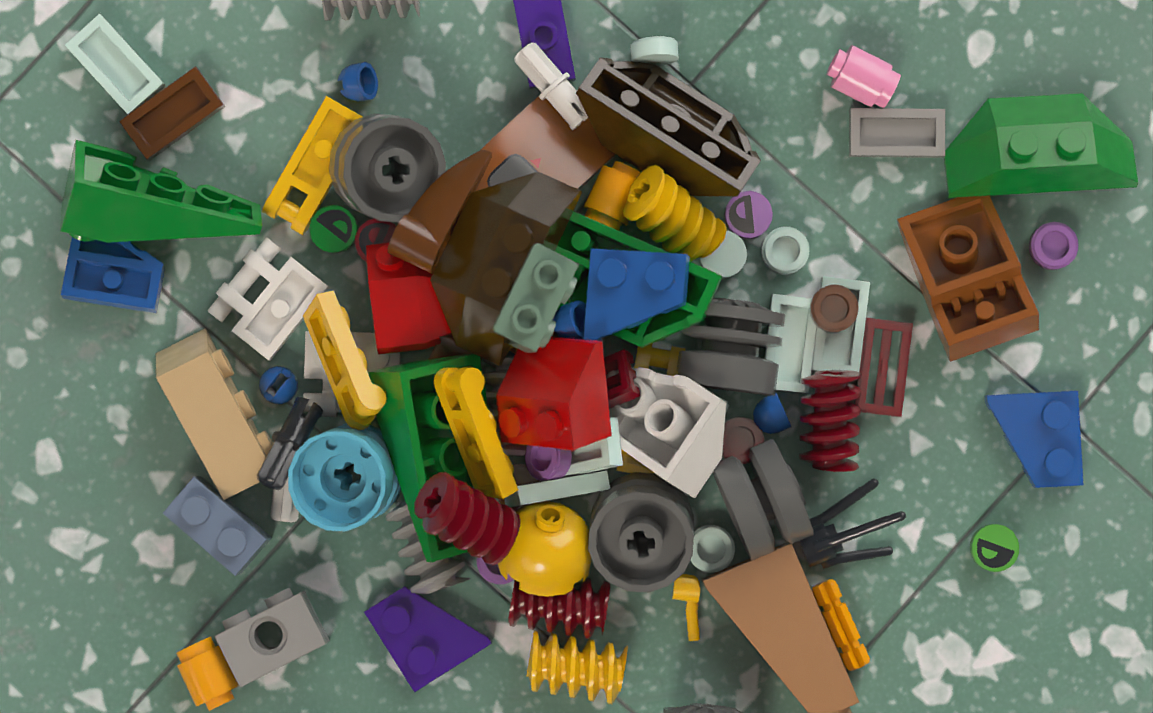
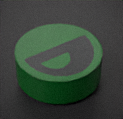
(333, 229)

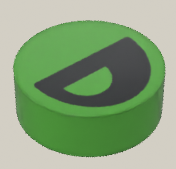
(994, 547)

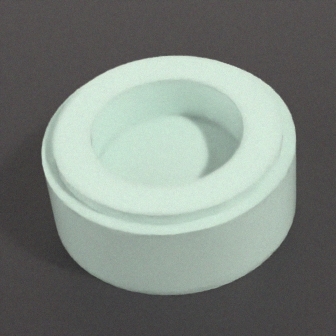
(655, 50)
(785, 250)
(728, 257)
(712, 548)

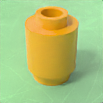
(610, 195)
(207, 674)

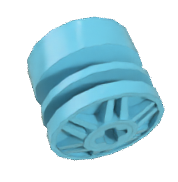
(326, 491)

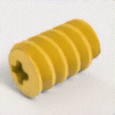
(673, 215)
(576, 667)

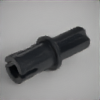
(287, 441)

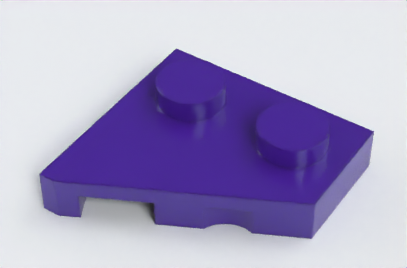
(423, 636)

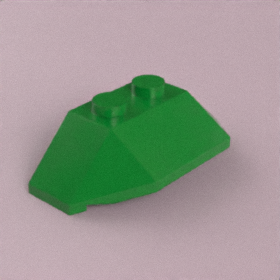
(1039, 148)
(587, 234)

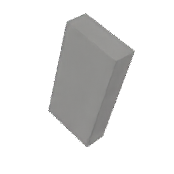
(897, 132)

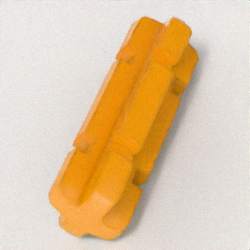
(841, 625)

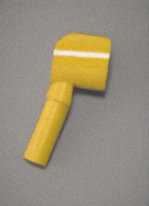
(688, 589)

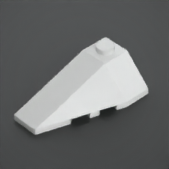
(672, 428)

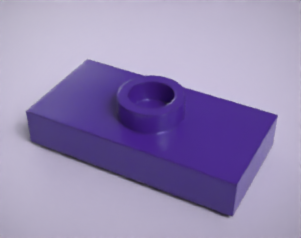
(545, 25)

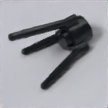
(826, 541)

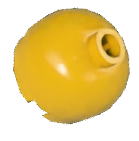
(548, 550)

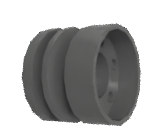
(732, 348)

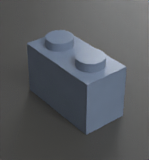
(217, 525)

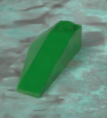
(121, 202)
(420, 435)

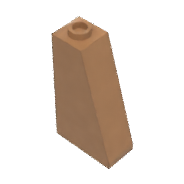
(784, 624)

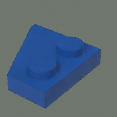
(113, 275)
(631, 288)
(1043, 434)

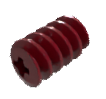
(831, 421)
(467, 518)
(572, 608)

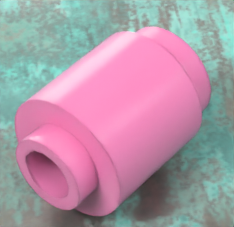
(863, 77)

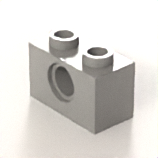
(250, 657)

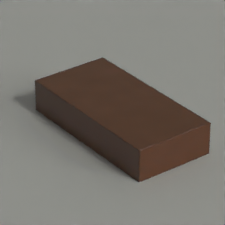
(172, 113)

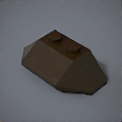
(666, 123)
(490, 251)

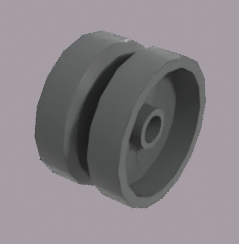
(366, 147)
(767, 497)
(637, 559)

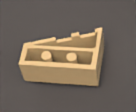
(213, 412)

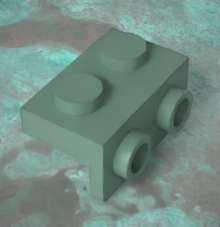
(534, 298)

